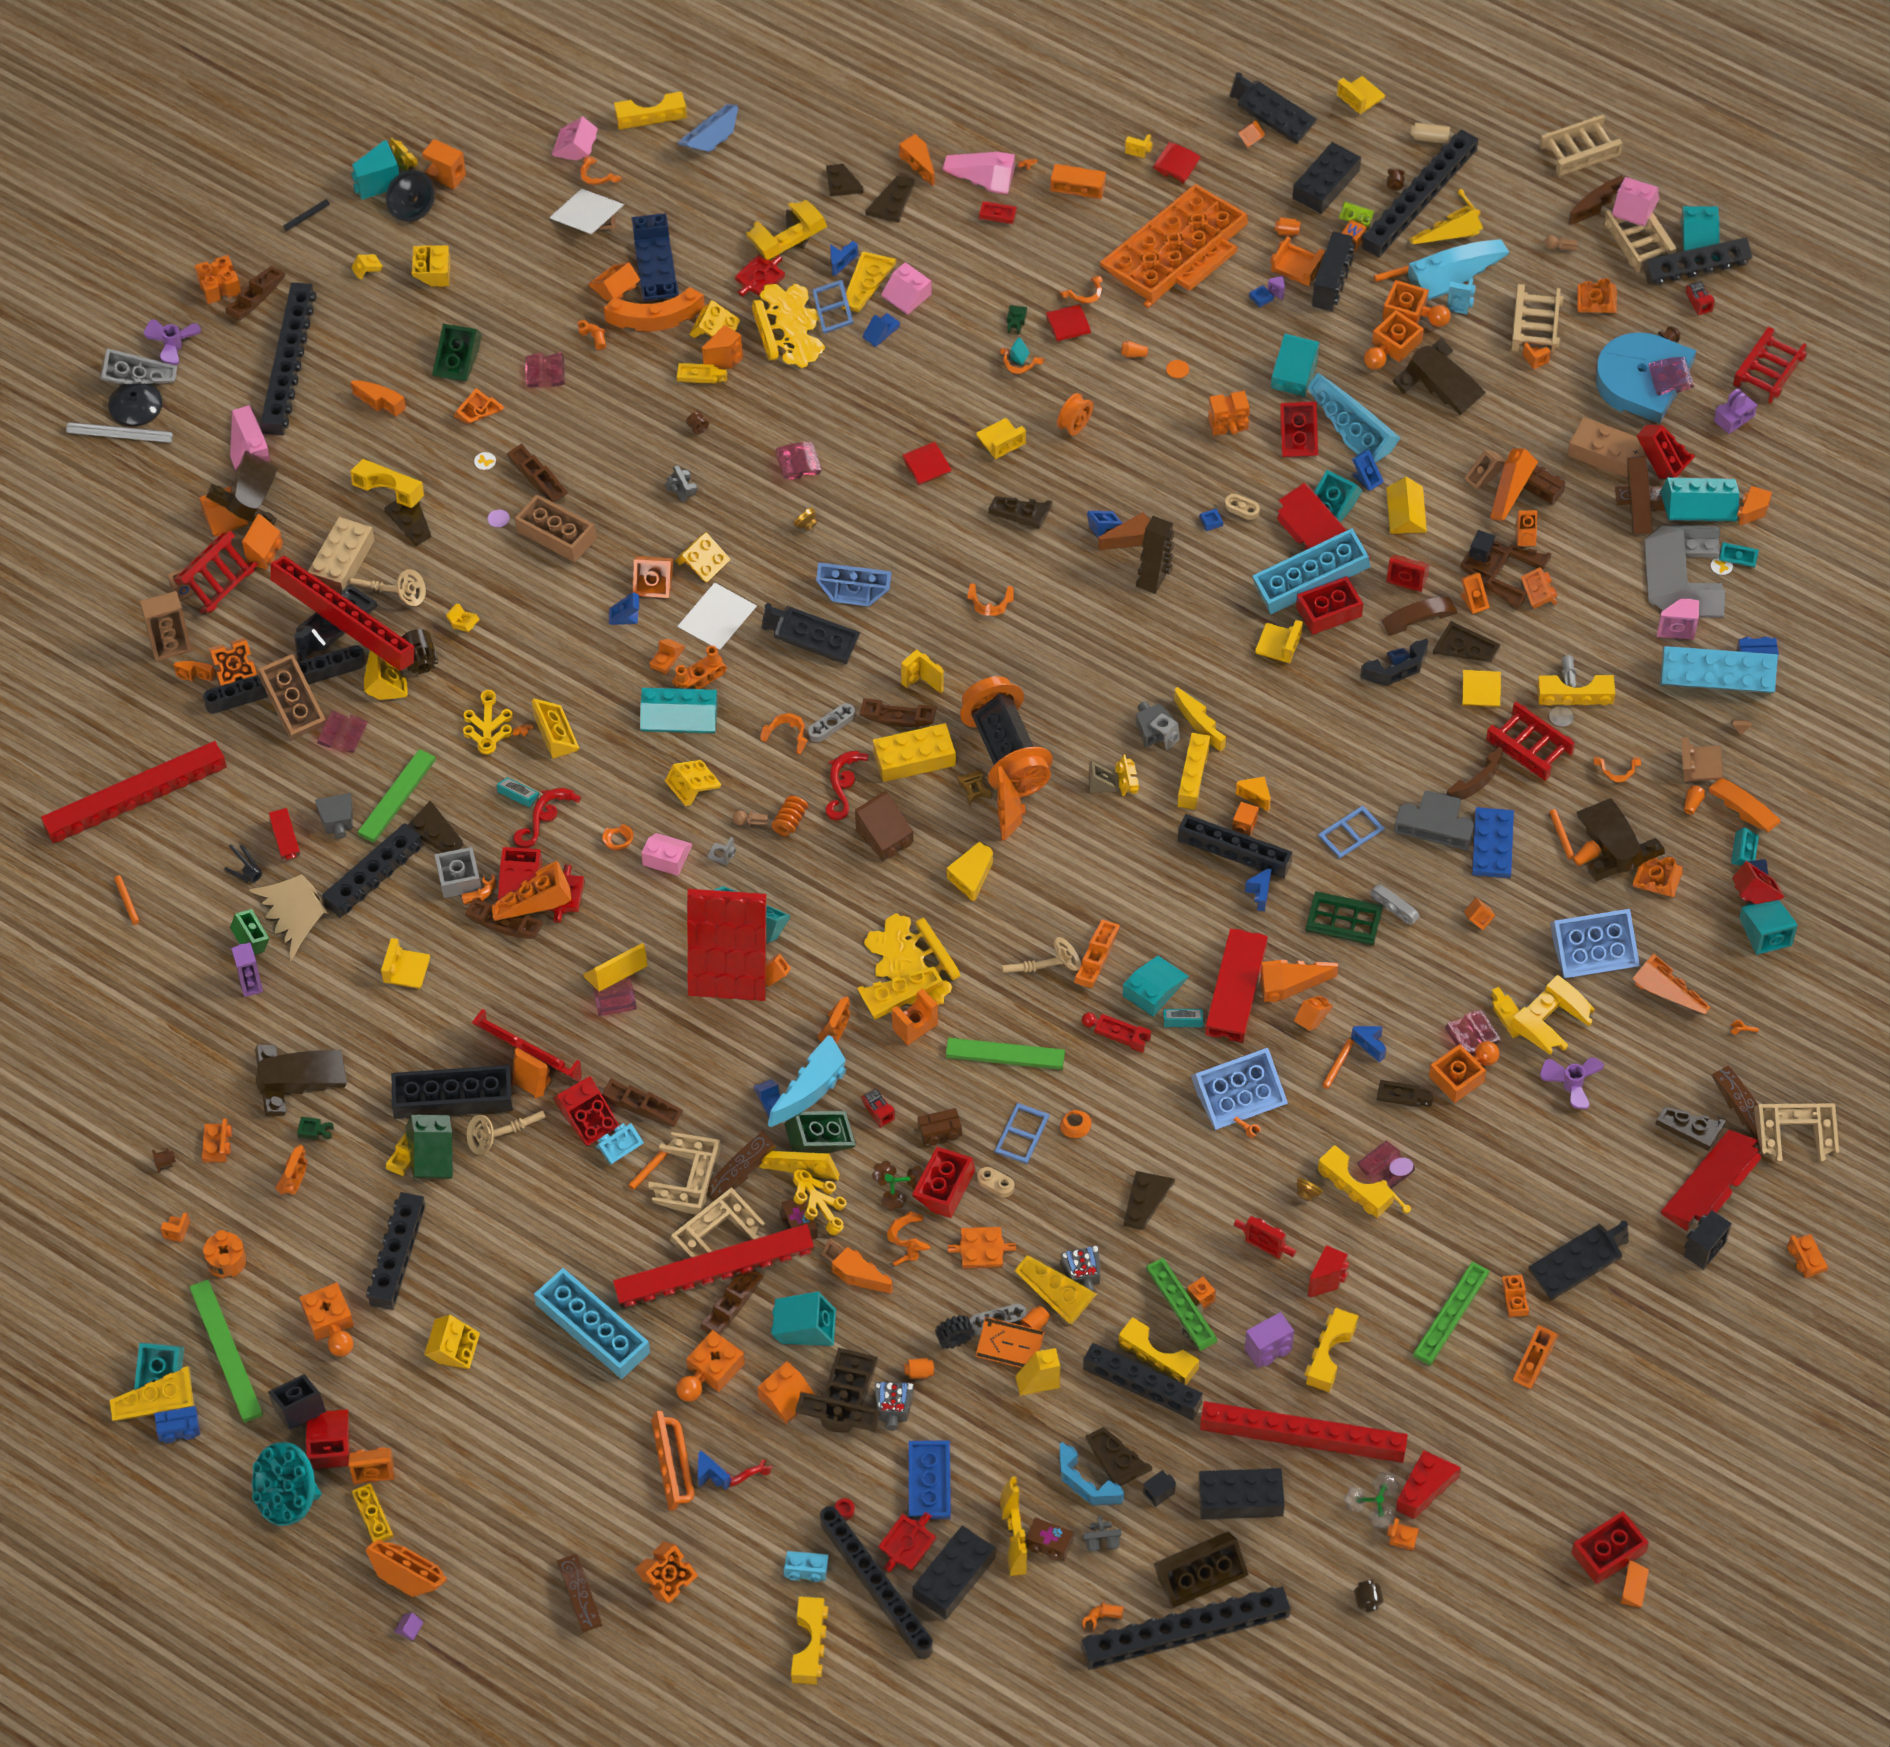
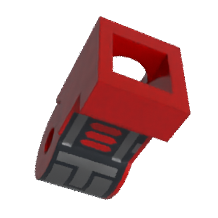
(1699, 297)
(878, 1107)

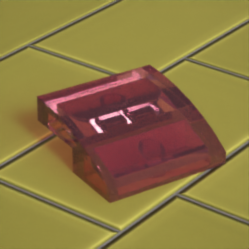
(545, 370)
(1671, 375)
(798, 460)
(342, 732)
(615, 998)
(1472, 1030)
(1377, 1164)

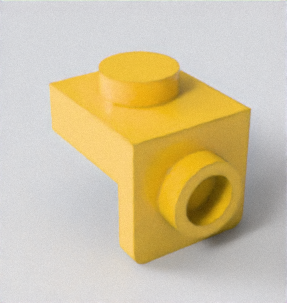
(1138, 147)
(365, 264)
(460, 619)

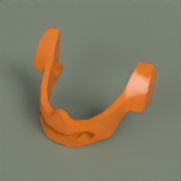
(590, 160)
(1096, 280)
(1037, 360)
(989, 609)
(792, 720)
(1636, 761)
(898, 1224)

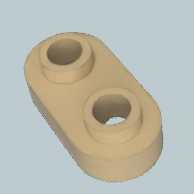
(1244, 507)
(994, 1182)

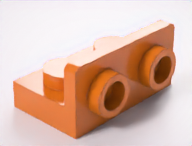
(1539, 588)
(216, 1142)
(1807, 1255)

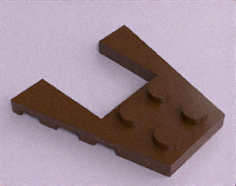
(1495, 563)

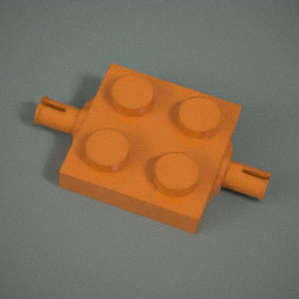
(981, 1247)

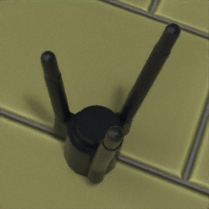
(250, 871)

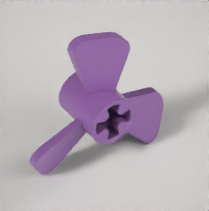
(171, 338)
(1554, 1072)

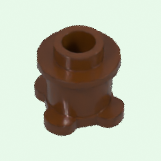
(1395, 179)
(1671, 334)
(163, 1159)

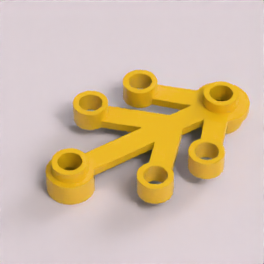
(488, 725)
(803, 1181)

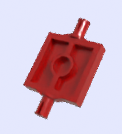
(758, 274)
(576, 886)
(1265, 1237)
(907, 1542)

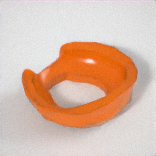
(624, 830)
(1076, 1131)

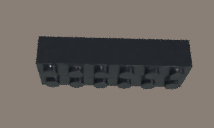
(452, 1091)

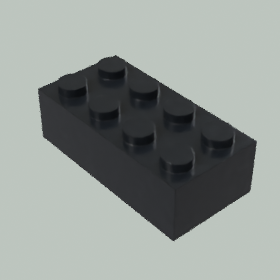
(1326, 177)
(1333, 271)
(1241, 1493)
(954, 1572)

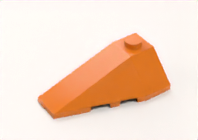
(1008, 805)
(543, 892)
(1284, 980)

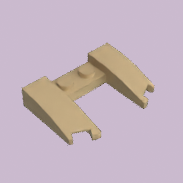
(1821, 1116)
(705, 1155)
(729, 1206)

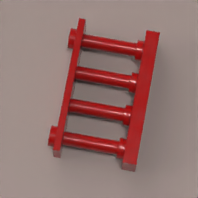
(1760, 351)
(199, 565)
(1525, 756)

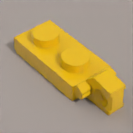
(700, 373)
(1505, 1009)

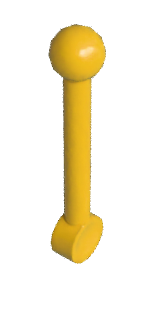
(1460, 192)
(1405, 1208)

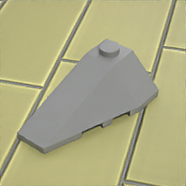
(132, 369)

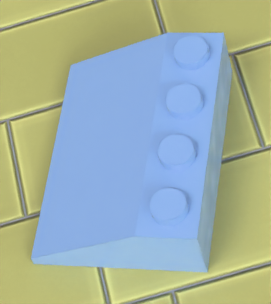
(1595, 943)
(1239, 1088)

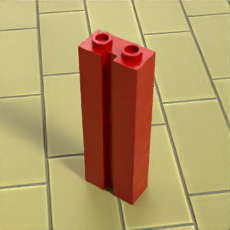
(1236, 985)

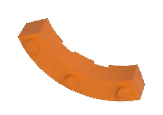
(657, 315)

